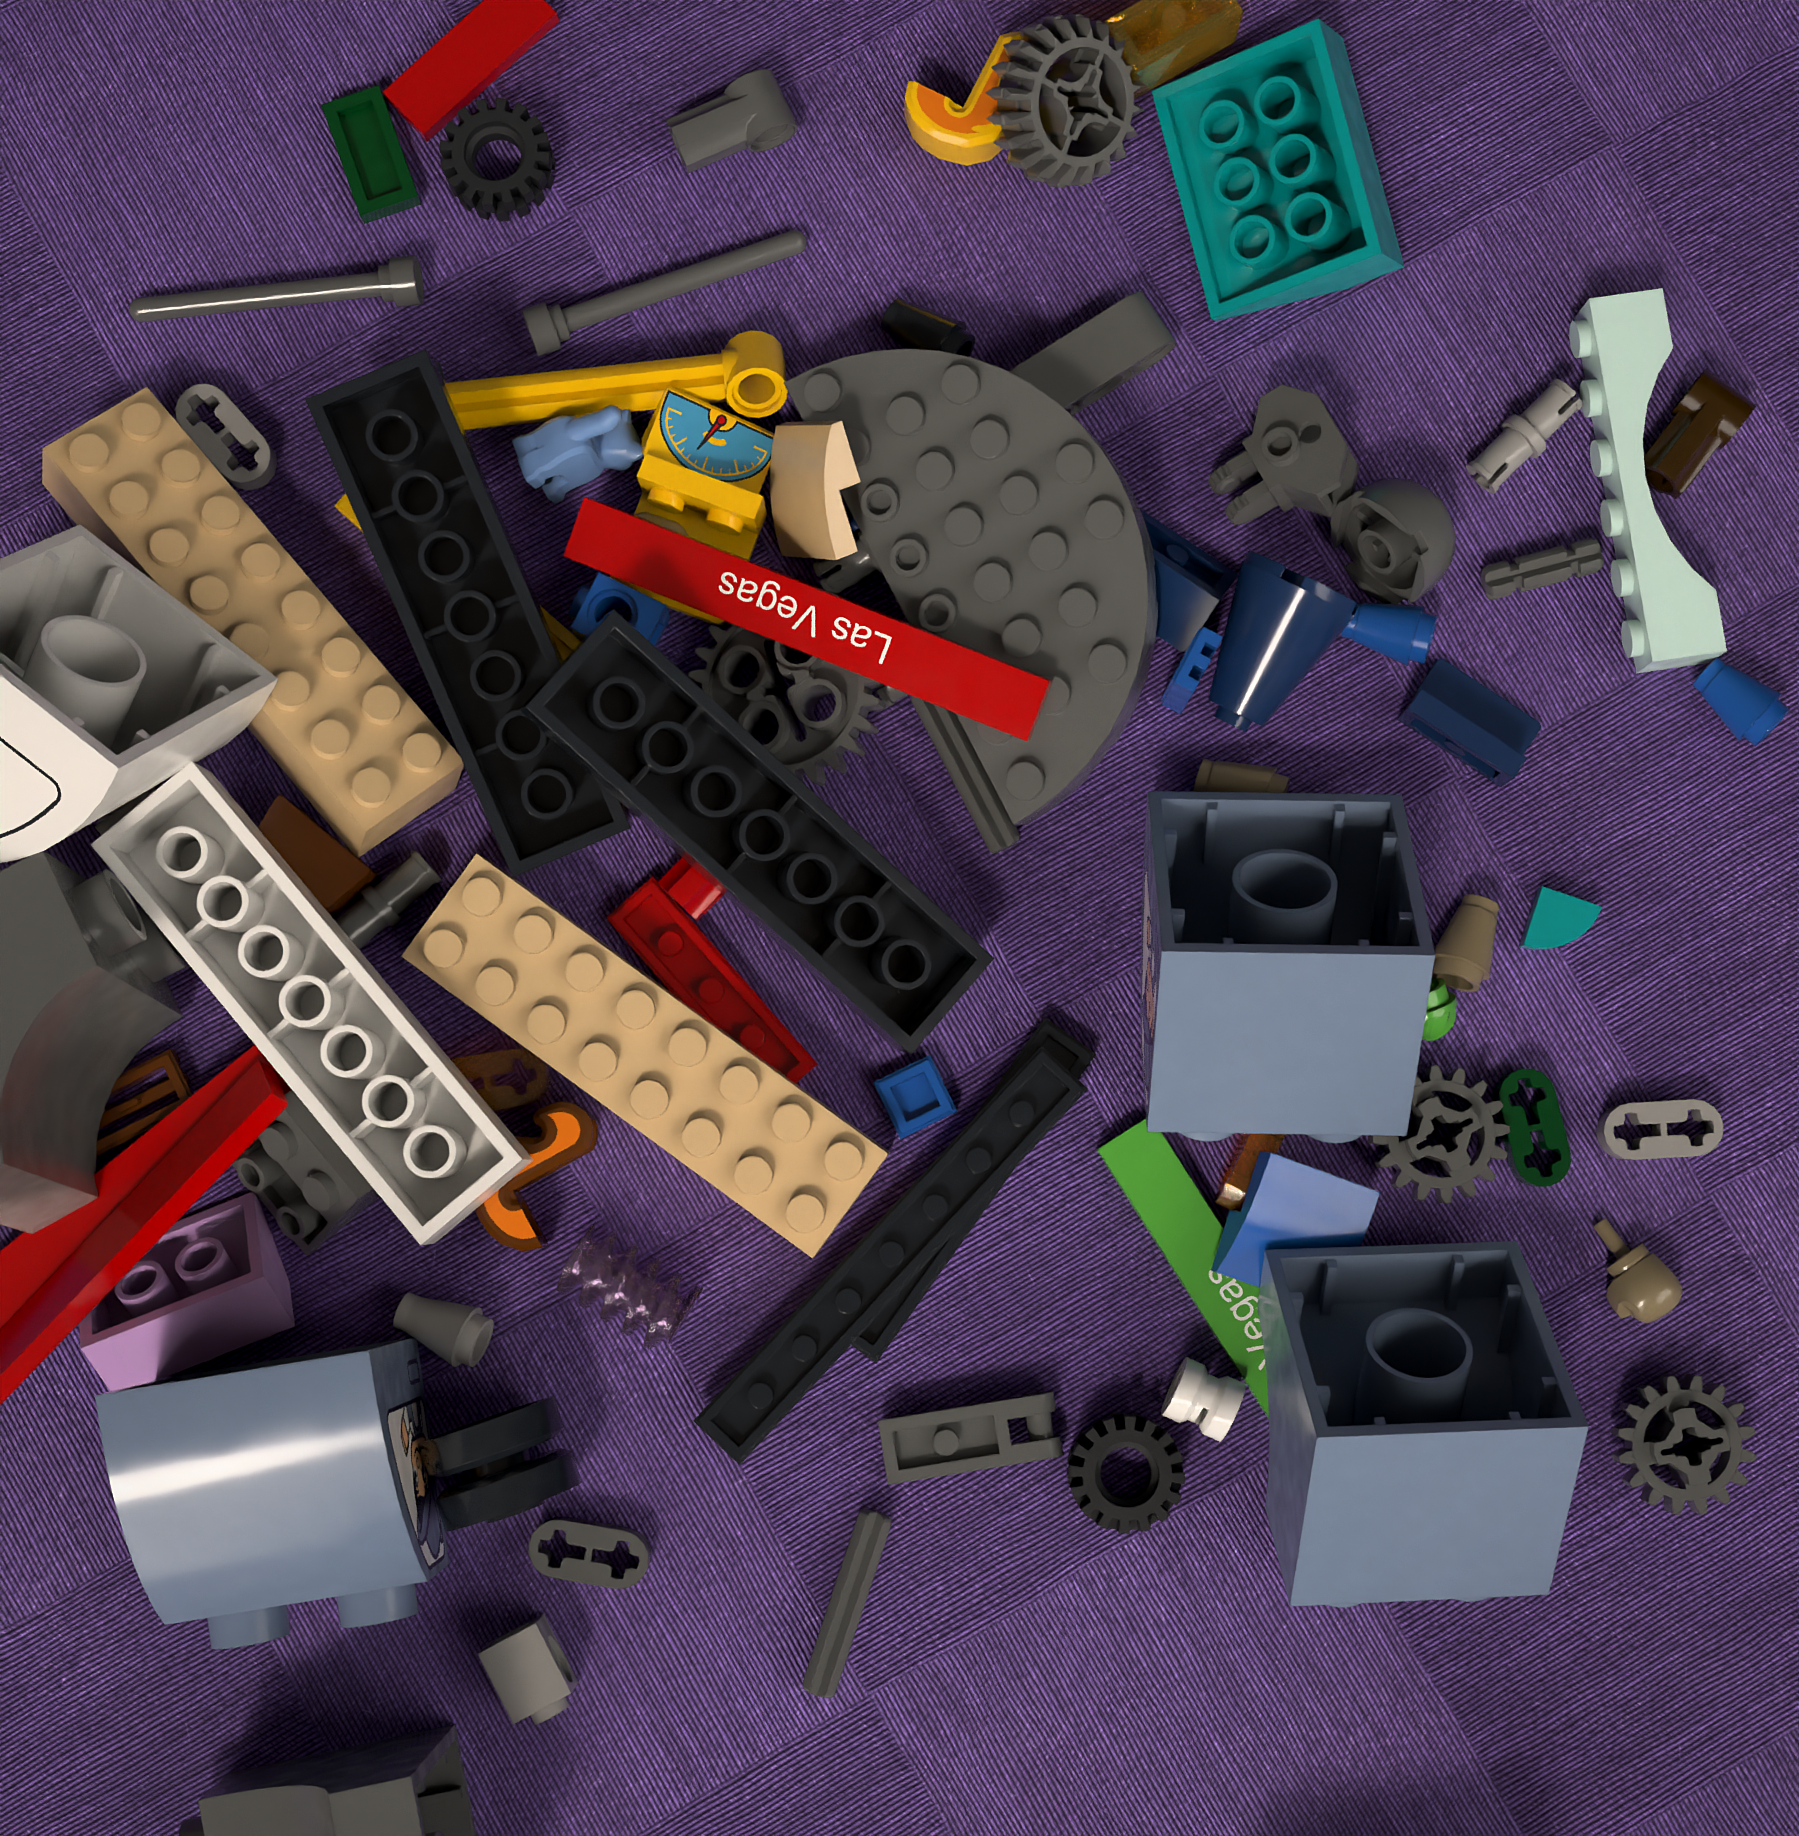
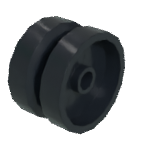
(500, 1465)

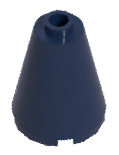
(1273, 639)

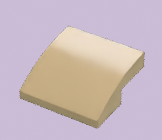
(806, 473)

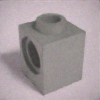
(529, 1671)

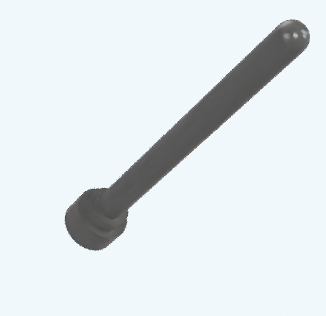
(396, 282)
(552, 324)

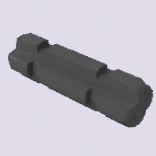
(1541, 568)

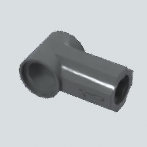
(747, 116)

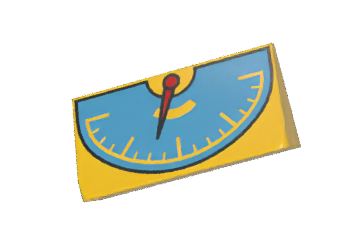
(708, 440)

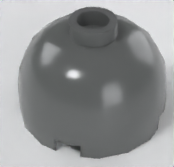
(1396, 539)

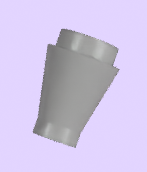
(447, 1328)

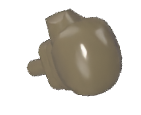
(1641, 1281)

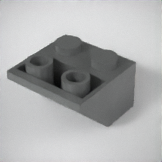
(304, 1177)

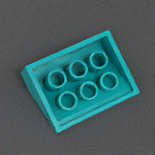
(1277, 174)

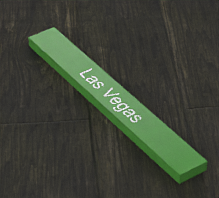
(1189, 1241)

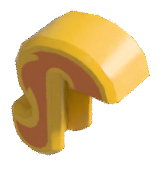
(953, 130)

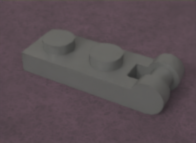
(967, 1438)

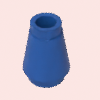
(1393, 630)
(1741, 701)

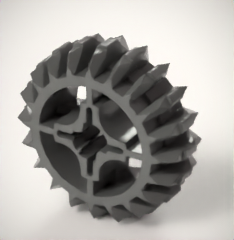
(1037, 116)

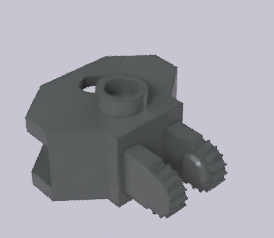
(1295, 453)

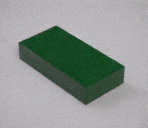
(371, 154)

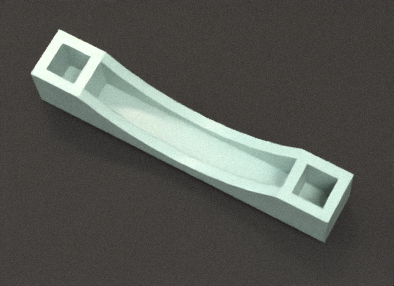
(1667, 604)

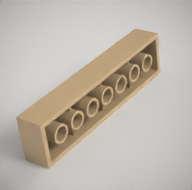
(336, 711)
(646, 1055)

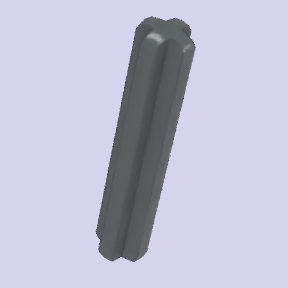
(968, 775)
(847, 1603)

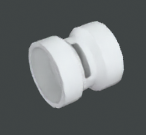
(1203, 1399)

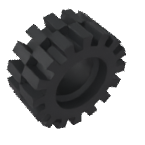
(490, 125)
(1146, 1506)

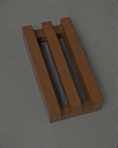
(177, 1082)

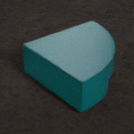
(1557, 920)

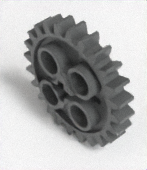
(759, 701)

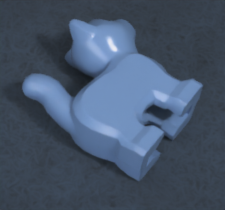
(577, 450)

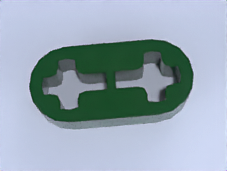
(1546, 1124)

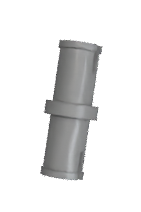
(1524, 436)

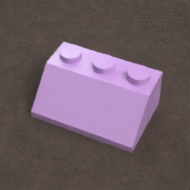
(191, 1298)

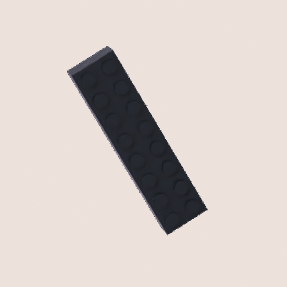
(462, 603)
(756, 832)

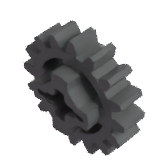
(1453, 1160)
(1692, 1468)

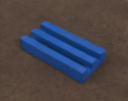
(1191, 669)

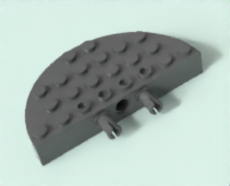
(1003, 537)

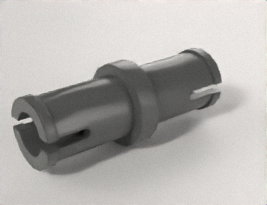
(387, 900)

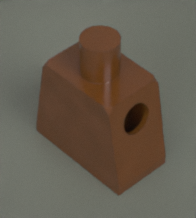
(316, 856)

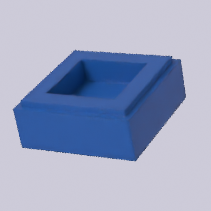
(915, 1097)

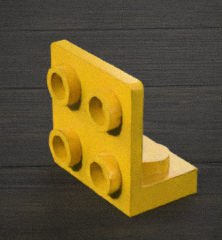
(706, 511)

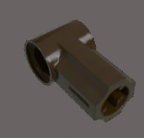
(1701, 423)

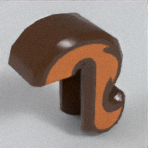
(565, 1136)

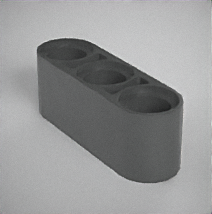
(1099, 354)

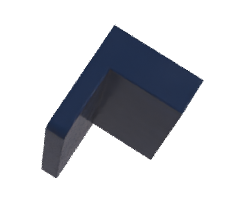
(1186, 584)
(1470, 723)

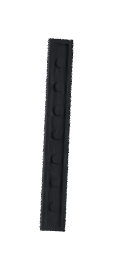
(890, 1255)

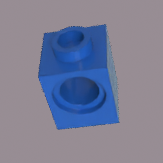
(590, 604)

